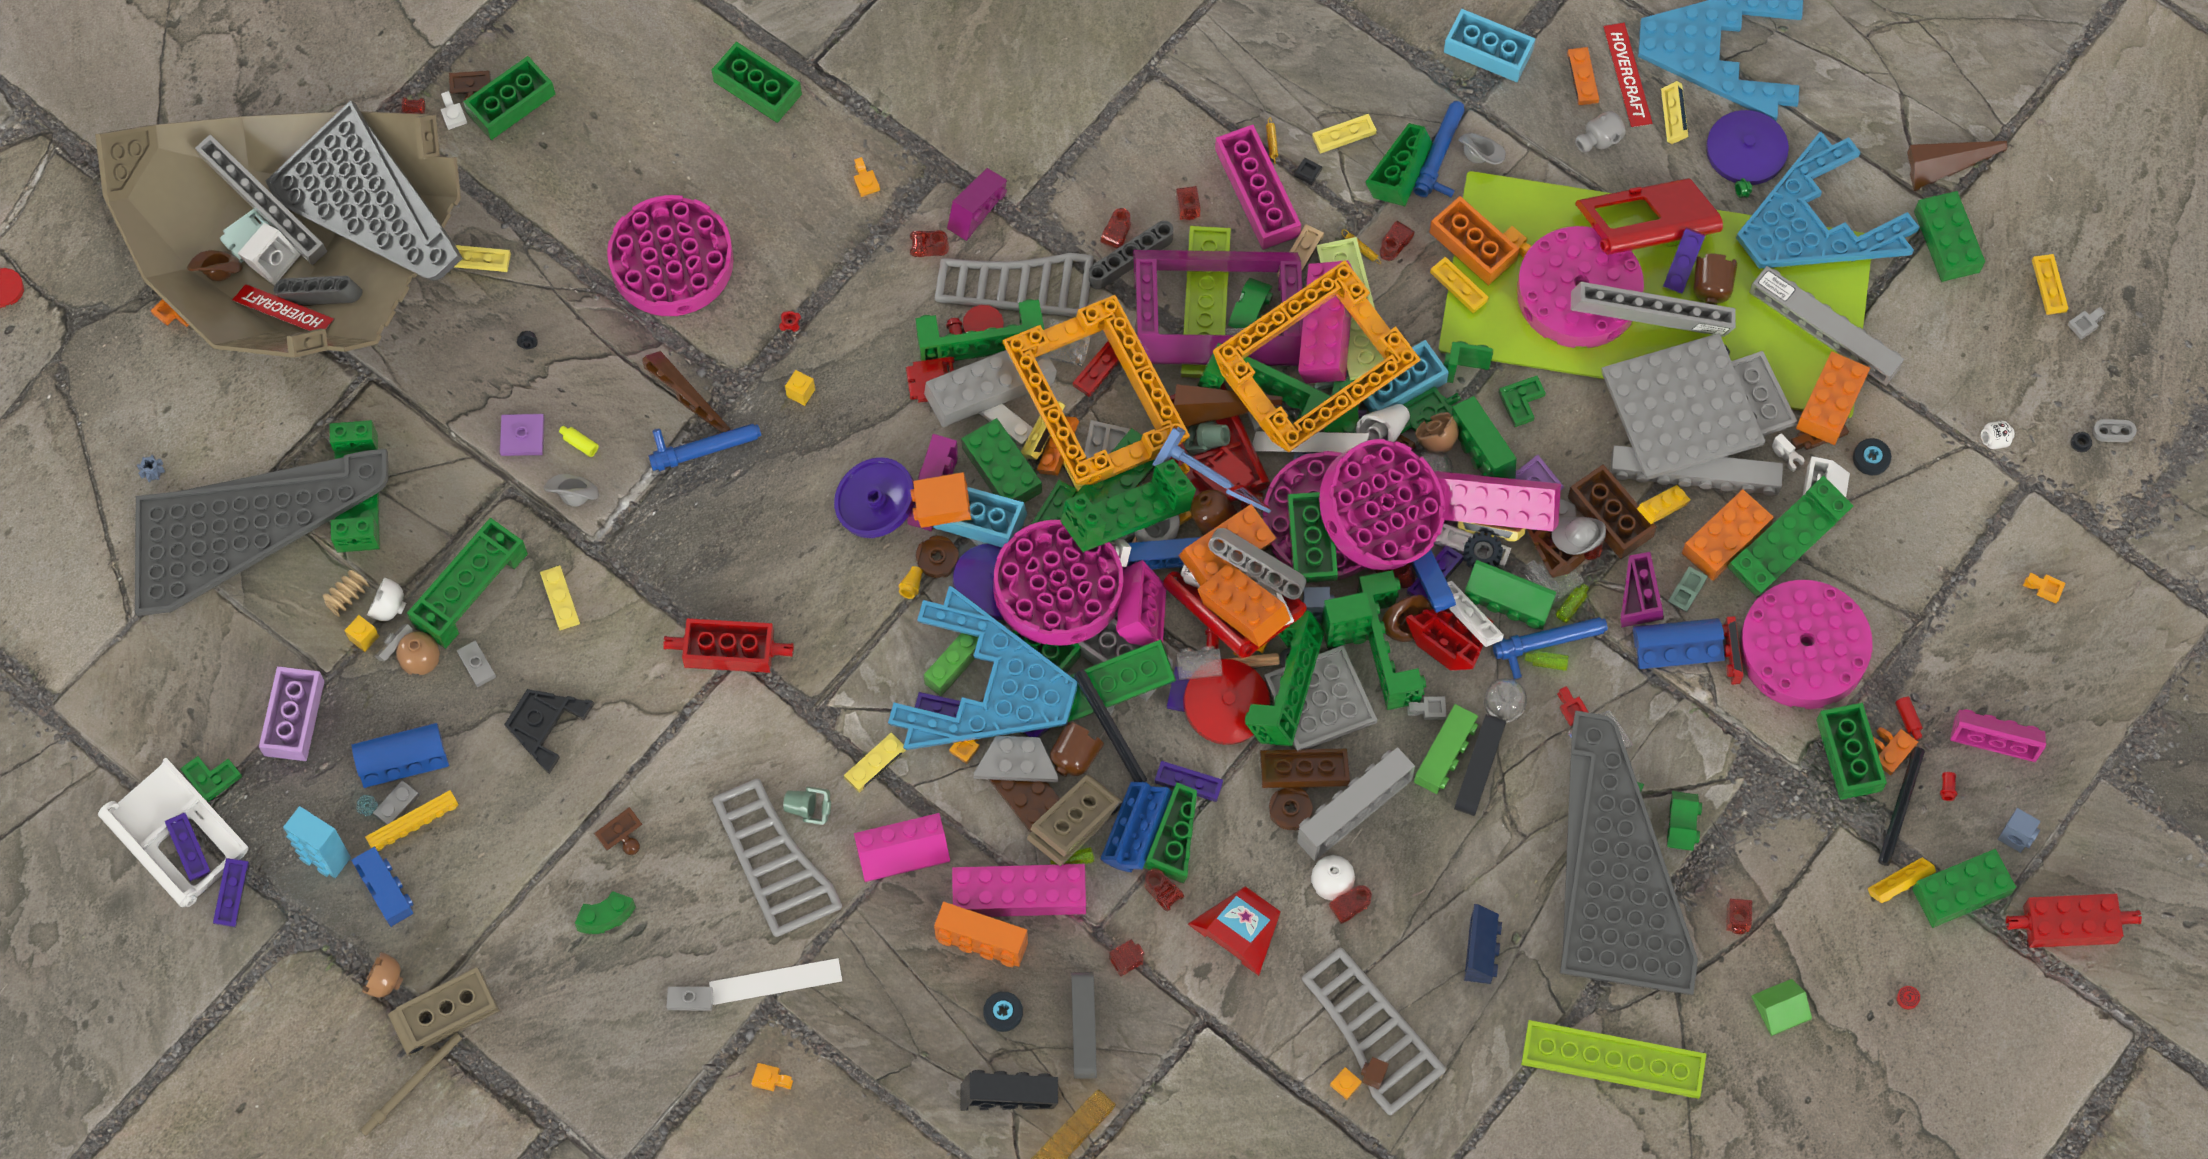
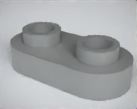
(2113, 430)

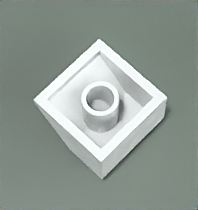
(269, 253)

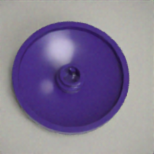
(1747, 147)
(874, 497)
(975, 577)

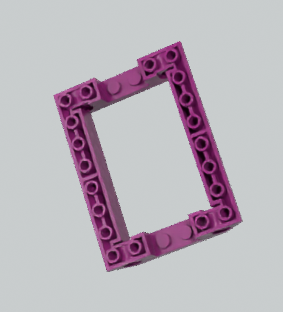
(1197, 349)

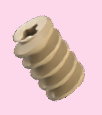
(344, 592)

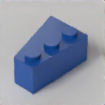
(383, 886)

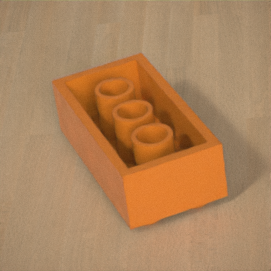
(1474, 240)
(1833, 398)
(1245, 524)
(1727, 534)
(1244, 604)
(981, 934)

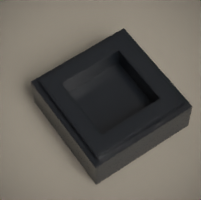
(1308, 171)

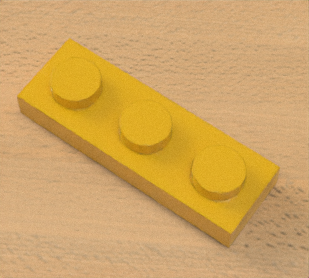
(2050, 284)
(1459, 285)
(1663, 504)
(1901, 880)

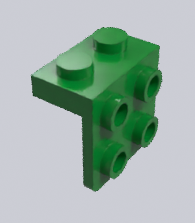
(1467, 355)

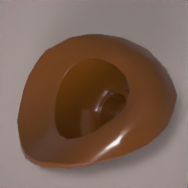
(215, 264)
(1395, 617)

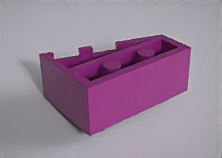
(975, 203)
(1641, 592)

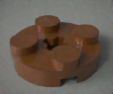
(930, 547)
(1284, 798)

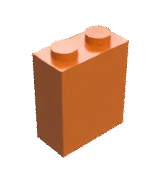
(941, 500)

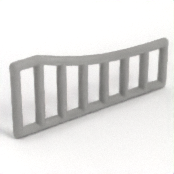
(1025, 265)
(796, 854)
(1359, 1048)

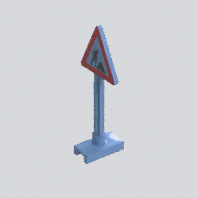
(1171, 449)

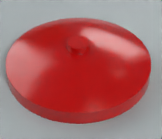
(1220, 703)

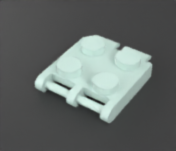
(241, 231)

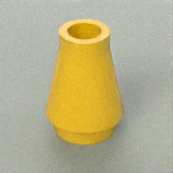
(910, 584)

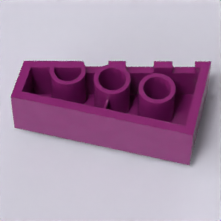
(939, 461)

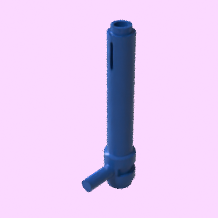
(1429, 172)
(672, 456)
(1517, 645)

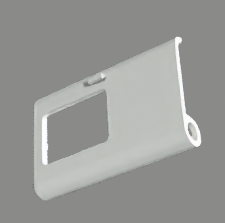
(141, 827)

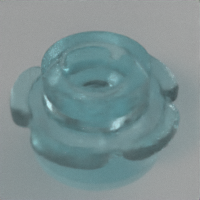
(362, 801)

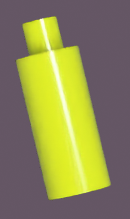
(579, 441)

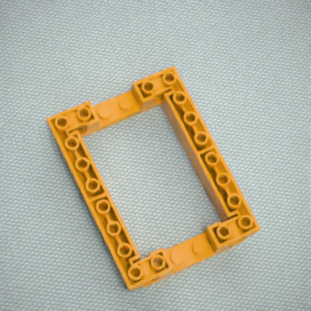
(1353, 294)
(1110, 318)

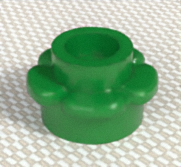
(1743, 188)

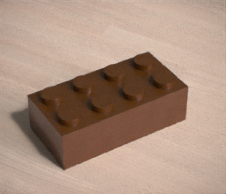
(1605, 499)

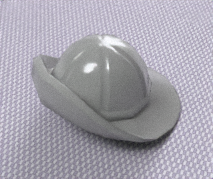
(1482, 149)
(572, 489)
(1160, 531)
(1578, 534)

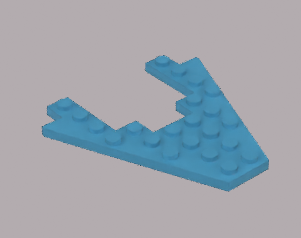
(1689, 46)
(1791, 234)
(1021, 693)

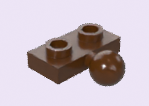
(468, 82)
(618, 830)

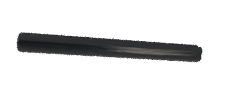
(1109, 726)
(1901, 806)

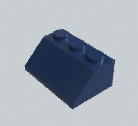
(1482, 945)

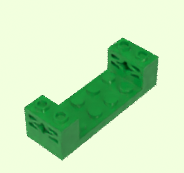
(973, 343)
(1272, 382)
(1130, 511)
(358, 526)
(1790, 536)
(465, 581)
(1397, 687)
(1280, 722)

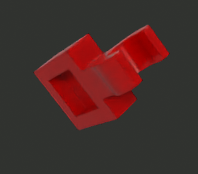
(1570, 704)

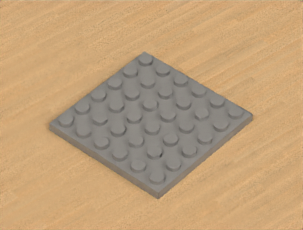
(1682, 406)

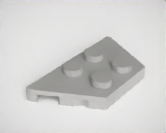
(1016, 760)

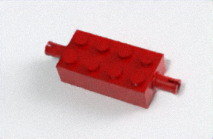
(728, 645)
(2073, 920)

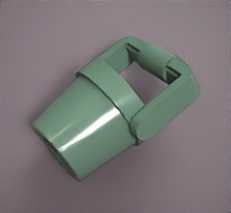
(1208, 437)
(804, 804)

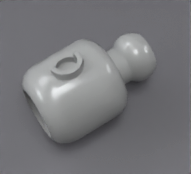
(1601, 132)

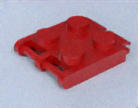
(924, 371)
(1230, 468)

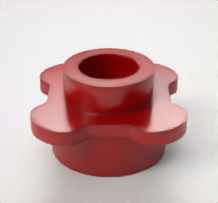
(794, 317)

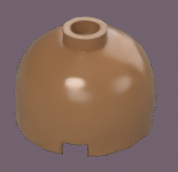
(1439, 433)
(418, 653)
(383, 976)

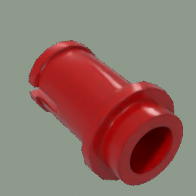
(954, 326)
(1211, 639)
(1948, 786)

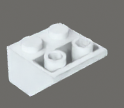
(1832, 471)

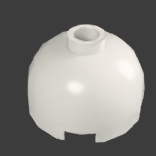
(387, 601)
(1332, 877)

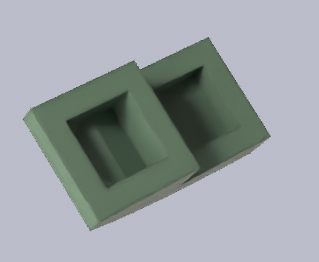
(1688, 589)

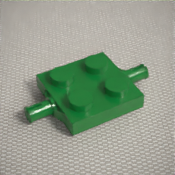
(1427, 405)

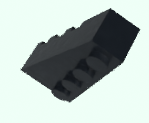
(1008, 1091)

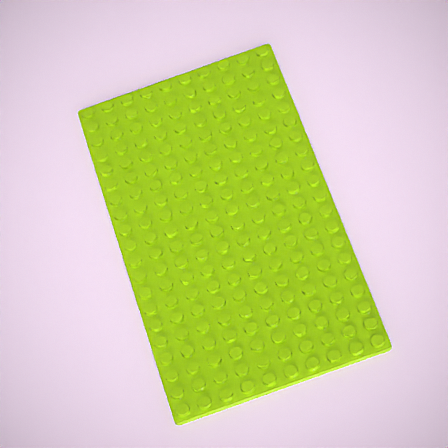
(1546, 207)

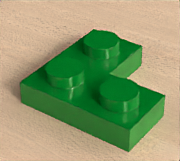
(1516, 399)
(208, 782)

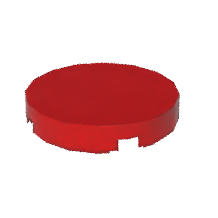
(10, 287)
(981, 318)

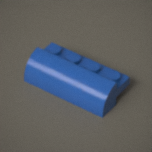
(1679, 643)
(400, 755)
(1135, 826)

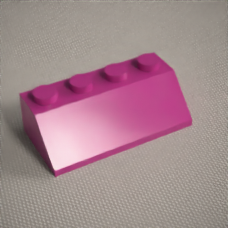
(1141, 605)
(1998, 735)
(902, 847)

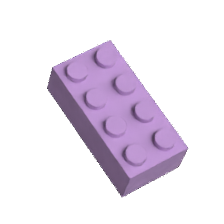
(291, 713)

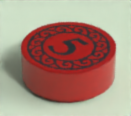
(1908, 997)

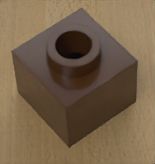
(1374, 1072)

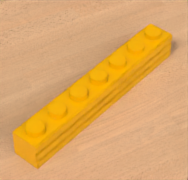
(412, 821)

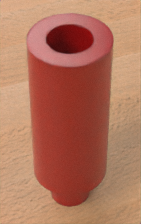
(1909, 717)

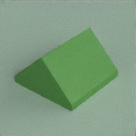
(1782, 1006)

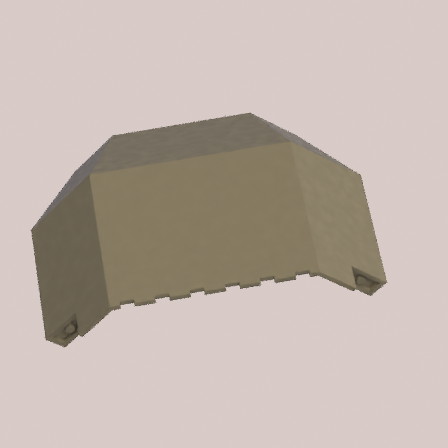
(178, 206)

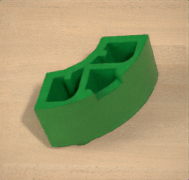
(1252, 302)
(1683, 815)
(604, 915)

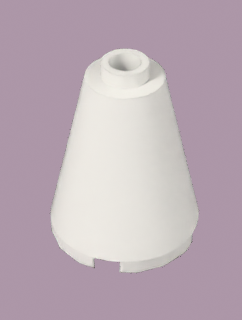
(1384, 423)

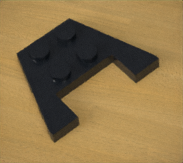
(535, 719)

